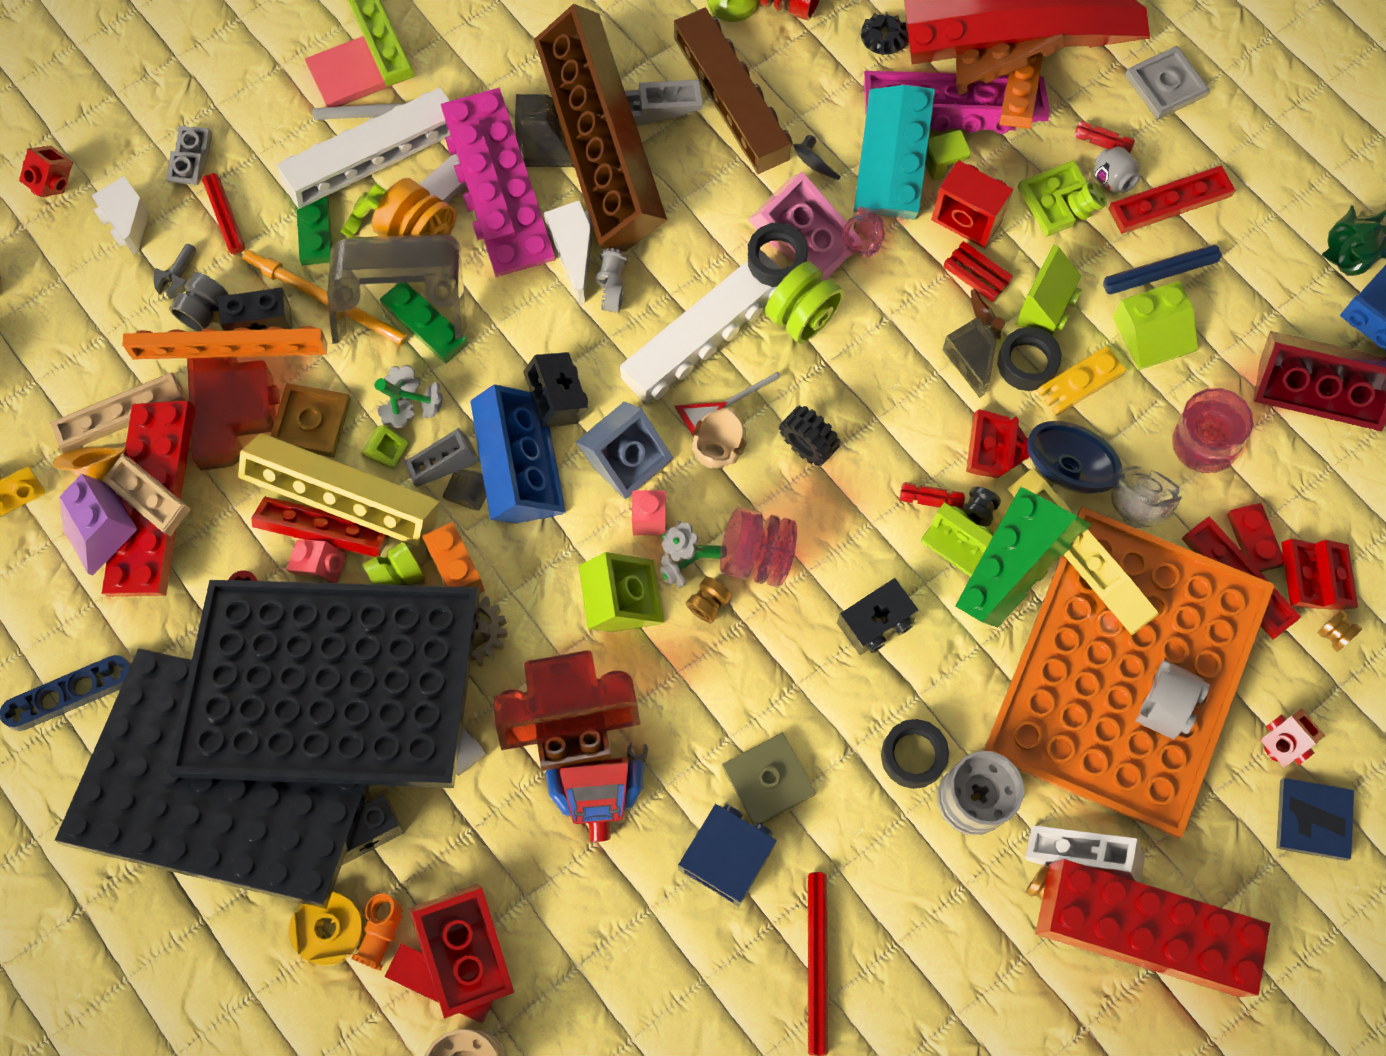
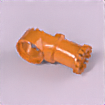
(378, 932)

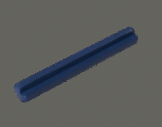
(1162, 269)

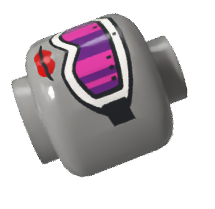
(1117, 170)

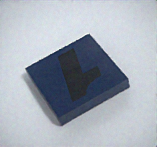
(1315, 819)

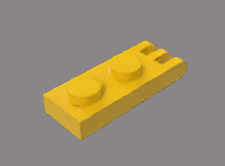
(1082, 380)

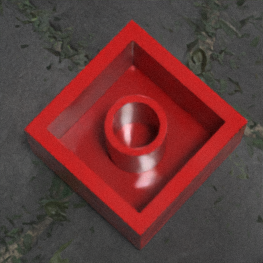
(971, 203)

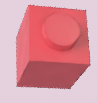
(648, 512)

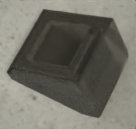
(466, 489)

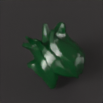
(1356, 242)

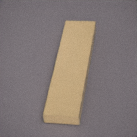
(112, 413)

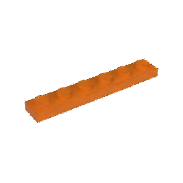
(215, 343)

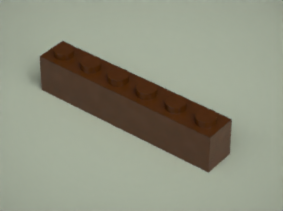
(732, 90)

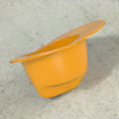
(89, 461)

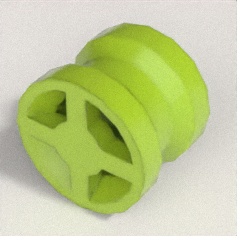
(1087, 200)

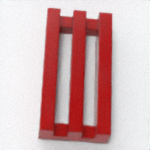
(980, 267)

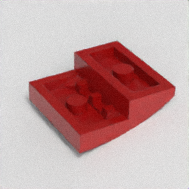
(1319, 574)

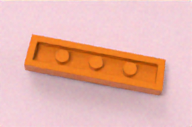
(1021, 94)

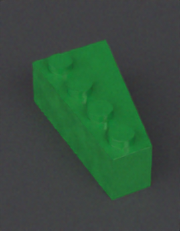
(1018, 556)

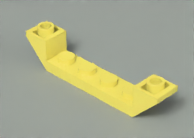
(1097, 565)

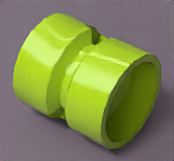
(395, 569)

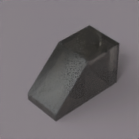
(972, 353)

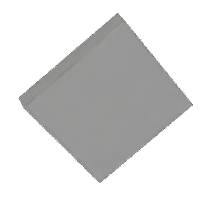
(1167, 82)

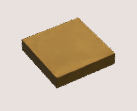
(311, 418)

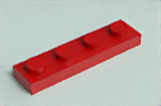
(1171, 199)
(317, 525)
(1213, 543)

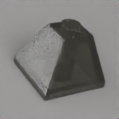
(540, 132)

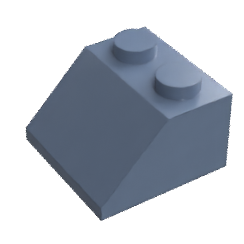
(625, 448)

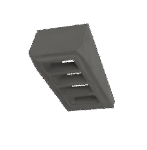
(458, 454)

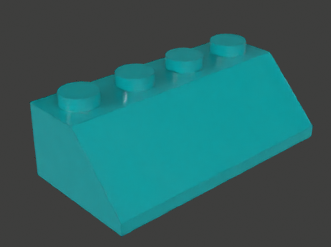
(894, 150)

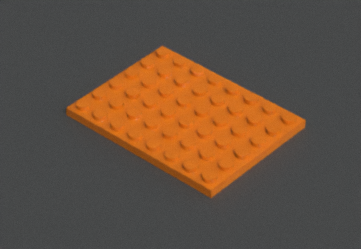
(1087, 677)

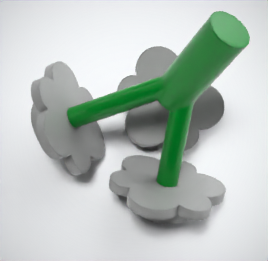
(404, 384)
(681, 544)

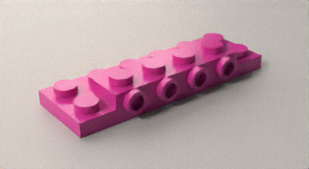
(970, 111)
(496, 182)

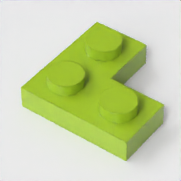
(1046, 196)

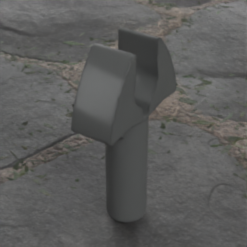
(174, 274)

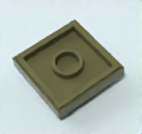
(768, 779)

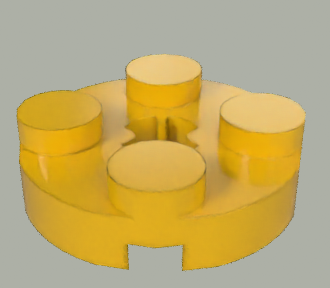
(343, 941)

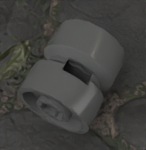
(196, 306)

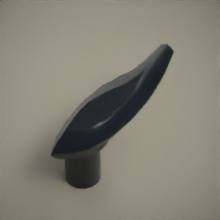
(813, 160)

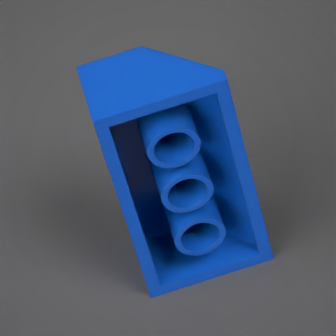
(516, 457)

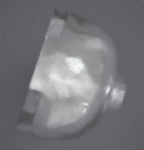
(1144, 498)

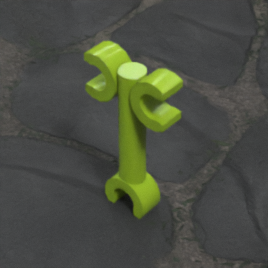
(362, 208)

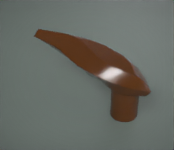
(986, 314)

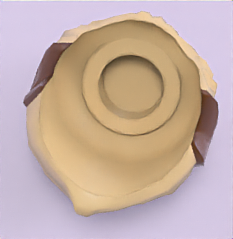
(719, 438)

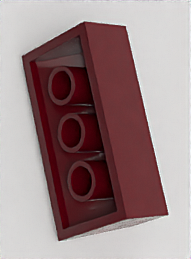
(1322, 381)

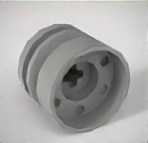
(993, 779)

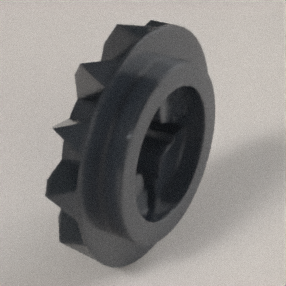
(873, 38)

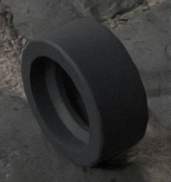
(775, 232)
(1034, 337)
(926, 730)

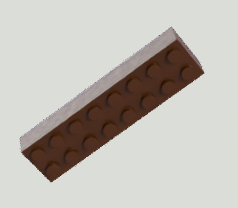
(599, 129)

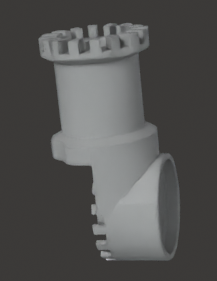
(611, 279)

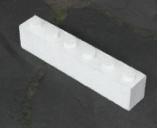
(364, 149)
(697, 333)

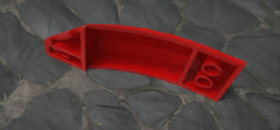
(951, 27)

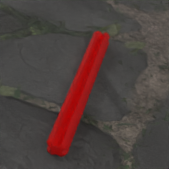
(817, 964)

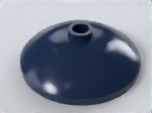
(1073, 457)

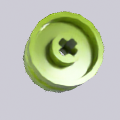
(804, 302)

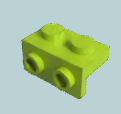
(957, 538)

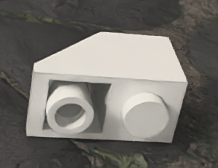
(124, 211)

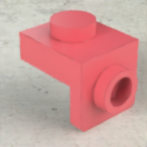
(316, 560)

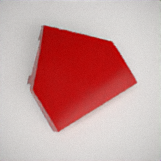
(995, 444)

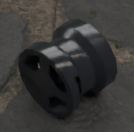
(980, 506)

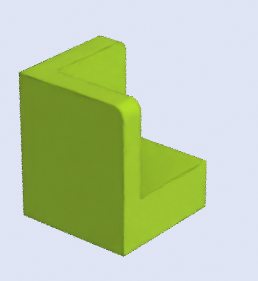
(944, 151)

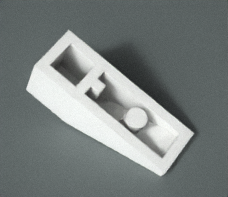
(571, 236)
(1100, 851)

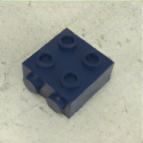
(727, 853)

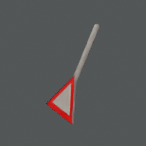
(693, 412)

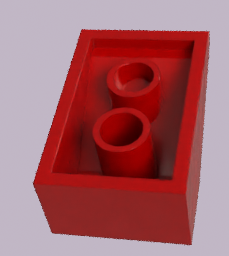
(461, 950)

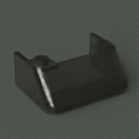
(395, 260)

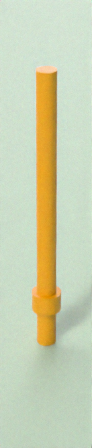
(275, 270)

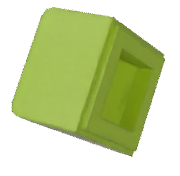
(385, 447)

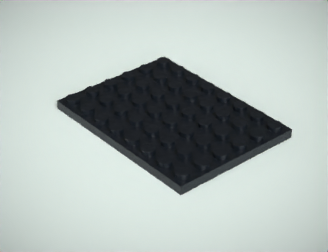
(327, 684)
(225, 831)

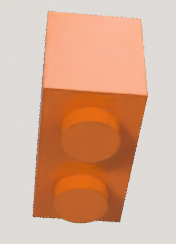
(452, 558)

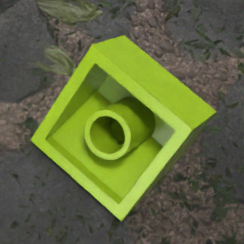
(1051, 293)
(1157, 325)
(620, 592)

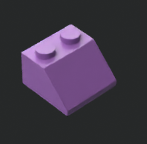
(94, 521)

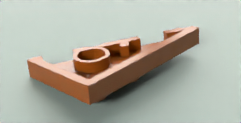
(1000, 60)

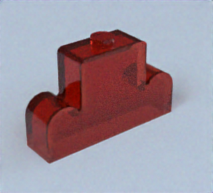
(228, 403)
(564, 702)

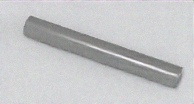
(358, 111)

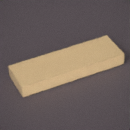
(146, 494)

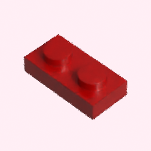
(1256, 536)

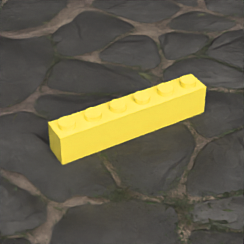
(338, 489)

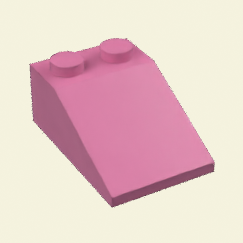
(811, 213)

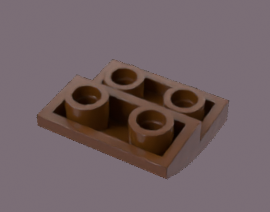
(575, 750)

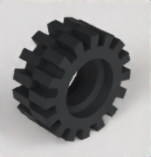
(809, 435)

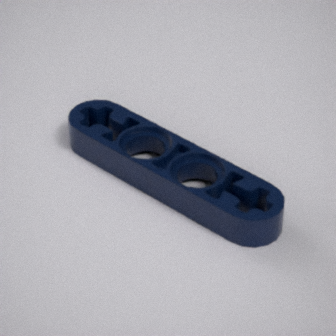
(66, 688)

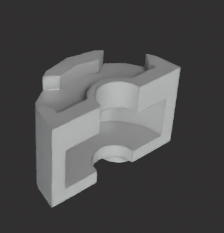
(1172, 700)

